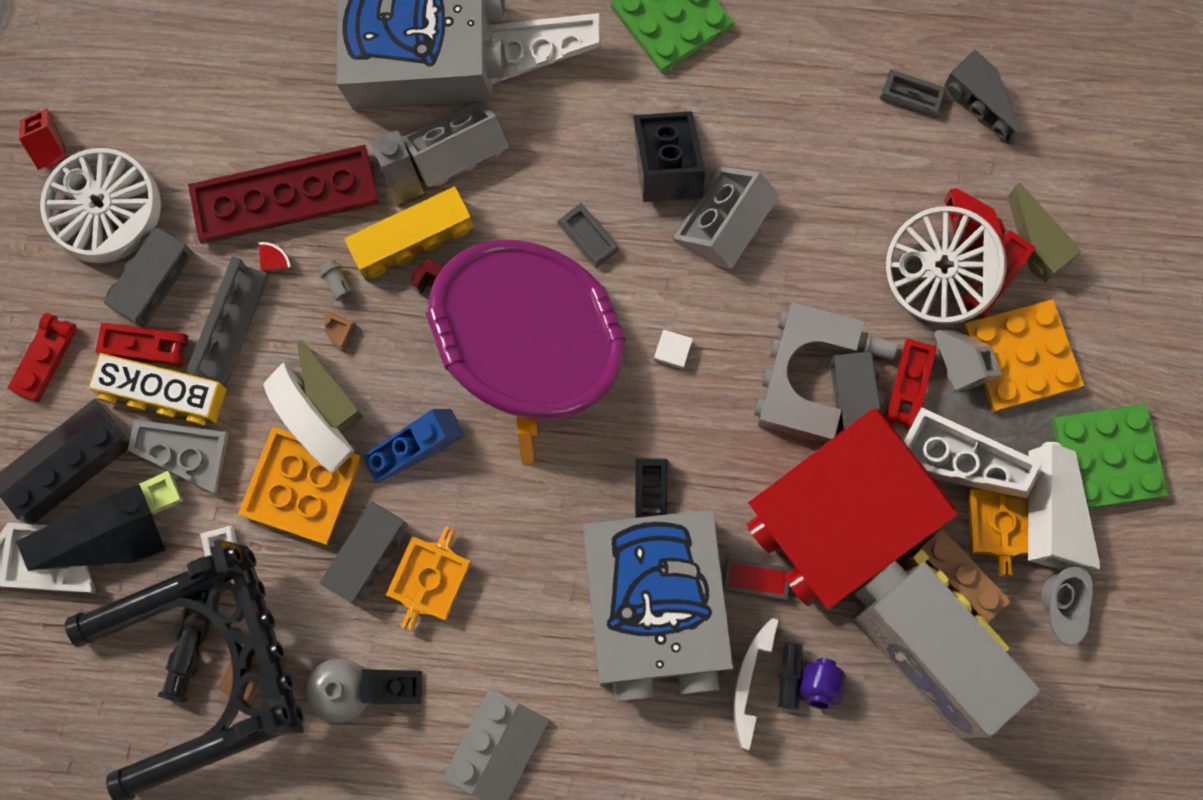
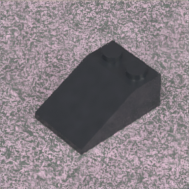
(668, 157)

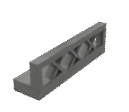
(228, 322)

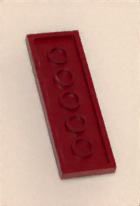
(283, 194)

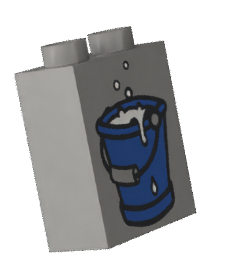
(418, 51)
(657, 603)
(943, 650)

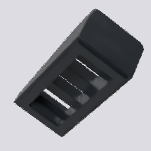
(640, 463)

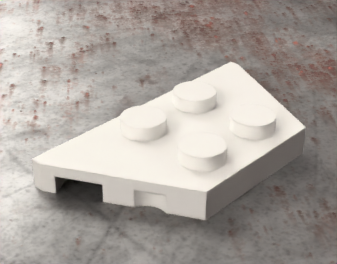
(15, 575)

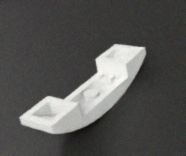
(304, 419)
(744, 723)

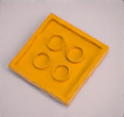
(1030, 354)
(296, 491)

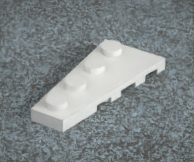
(546, 41)

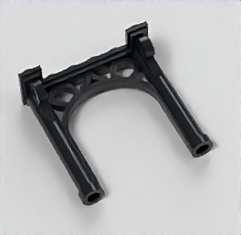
(278, 710)

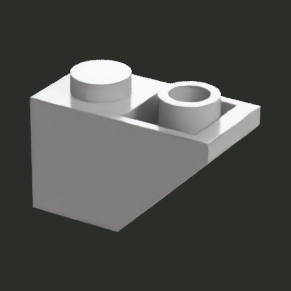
(966, 359)

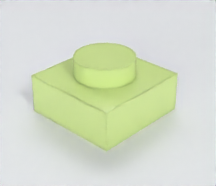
(161, 492)

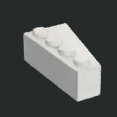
(969, 458)

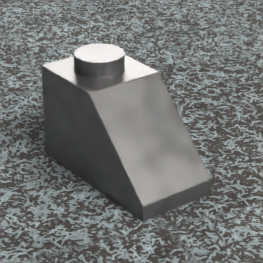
(397, 168)

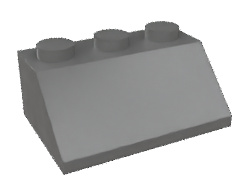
(455, 143)
(727, 216)
(495, 748)

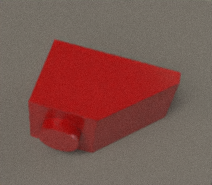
(42, 140)
(960, 199)

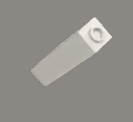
(1058, 513)

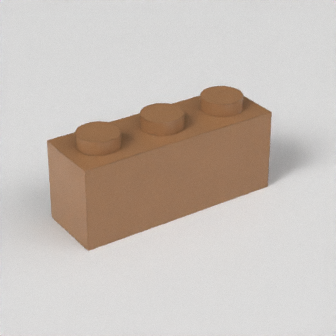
(964, 575)

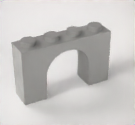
(782, 407)

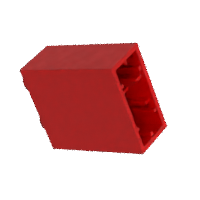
(849, 510)

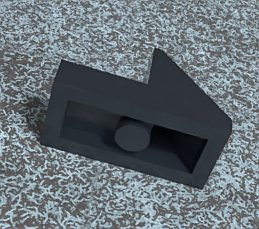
(391, 686)

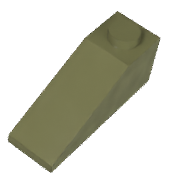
(1053, 246)
(326, 393)

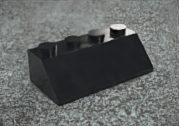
(61, 463)

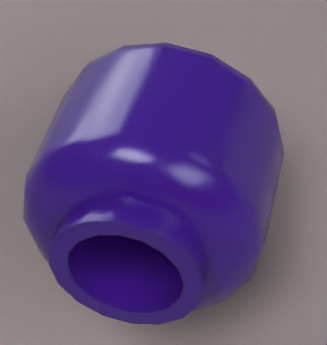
(822, 684)

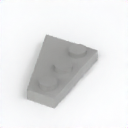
(182, 450)

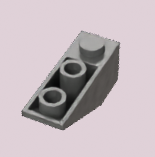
(982, 90)

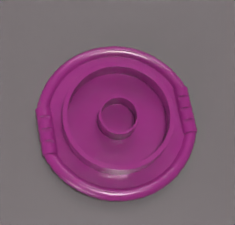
(525, 329)

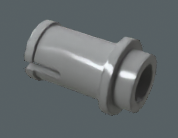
(335, 279)
(877, 346)

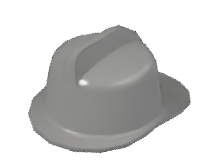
(1068, 601)

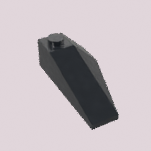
(103, 533)

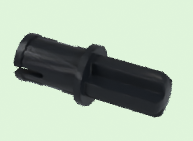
(790, 676)

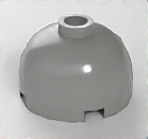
(335, 691)

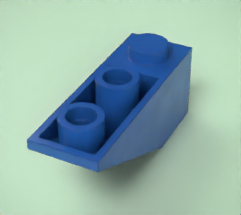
(414, 443)

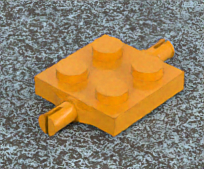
(998, 526)
(428, 578)

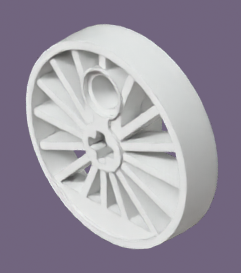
(88, 217)
(993, 265)

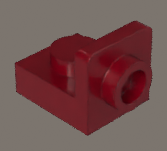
(425, 273)

